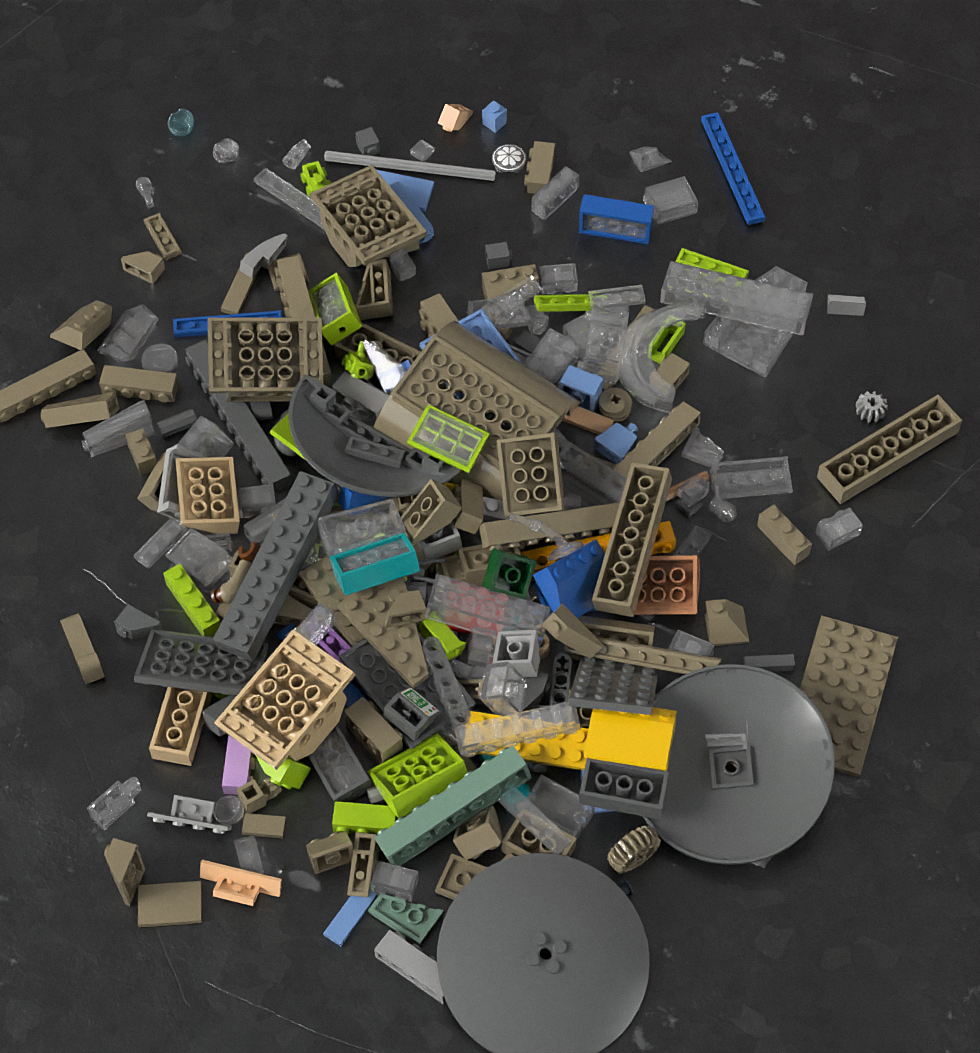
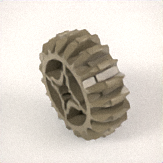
(633, 849)

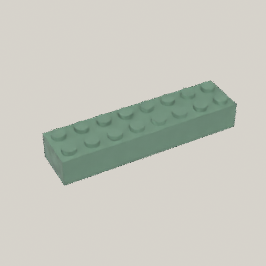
(452, 807)

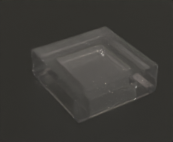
(422, 150)

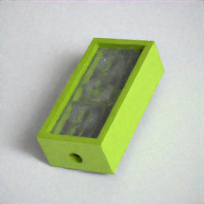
(335, 307)

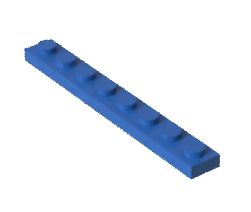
(733, 168)

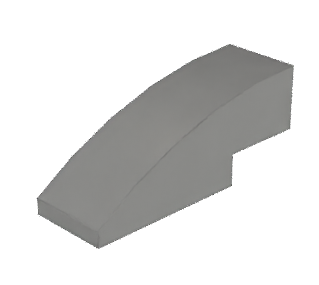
(263, 255)

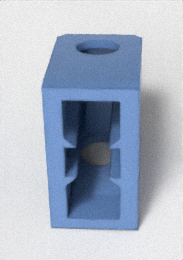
(616, 442)

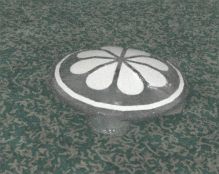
(509, 158)

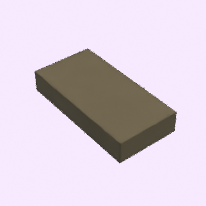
(263, 825)

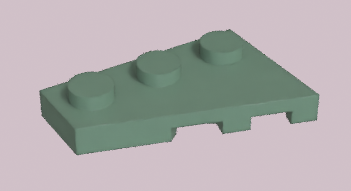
(406, 918)

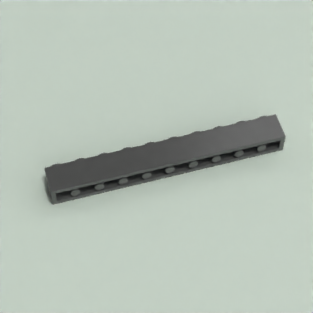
(242, 424)

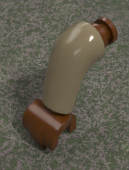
(229, 589)

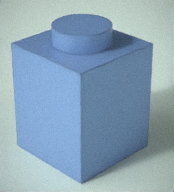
(494, 116)

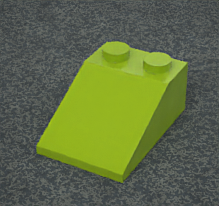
(289, 774)

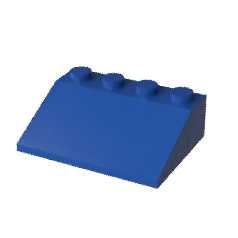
(572, 579)

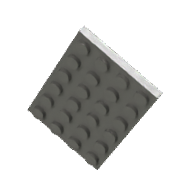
(194, 664)
(383, 682)
(614, 686)

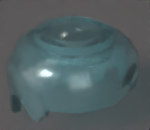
(181, 122)

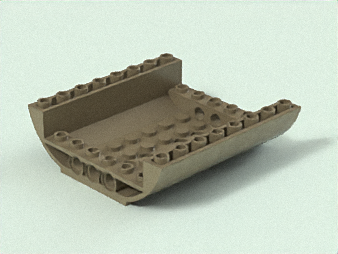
(490, 384)

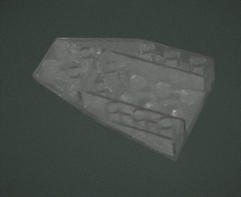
(749, 343)

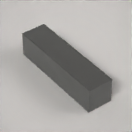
(771, 663)

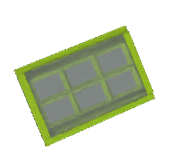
(448, 438)

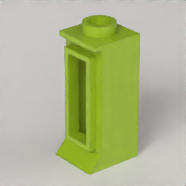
(677, 333)
(451, 644)

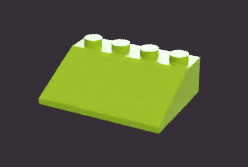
(417, 774)

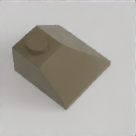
(725, 623)

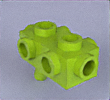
(314, 176)
(358, 363)

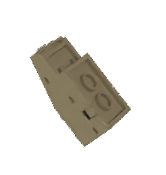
(469, 564)

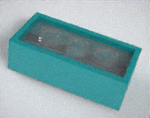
(374, 563)

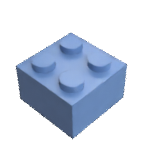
(583, 387)

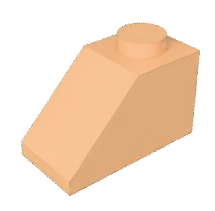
(454, 116)

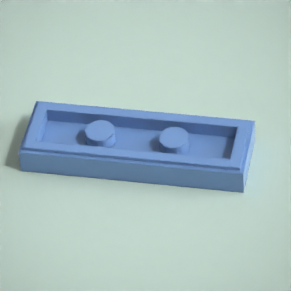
(348, 918)

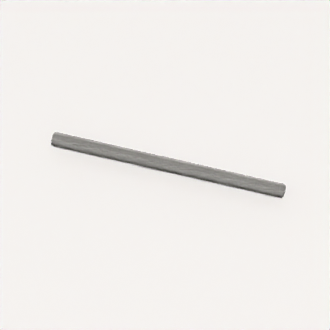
(409, 165)

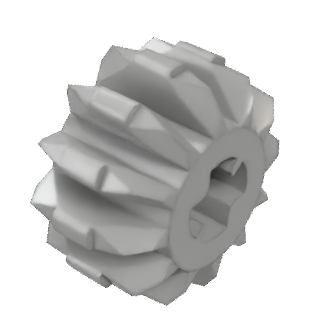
(871, 406)

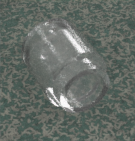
(722, 509)

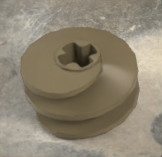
(615, 404)

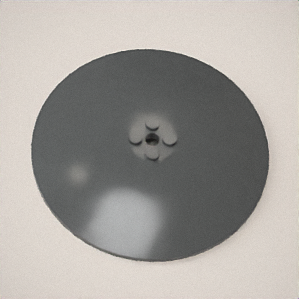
(778, 778)
(535, 1005)

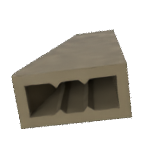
(80, 410)

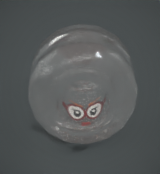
(225, 151)

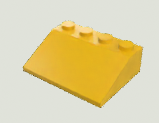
(631, 737)

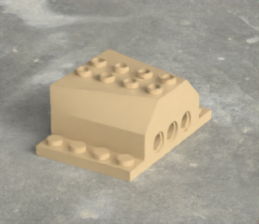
(288, 702)

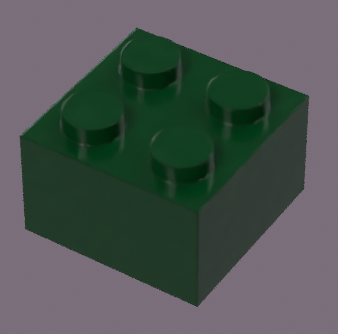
(509, 573)

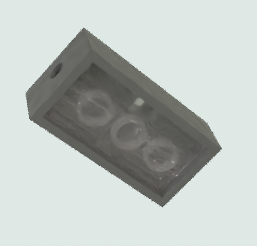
(339, 768)

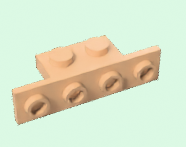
(239, 884)

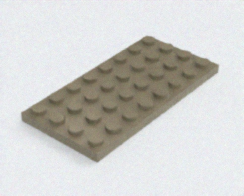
(847, 684)

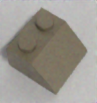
(479, 834)
(330, 852)

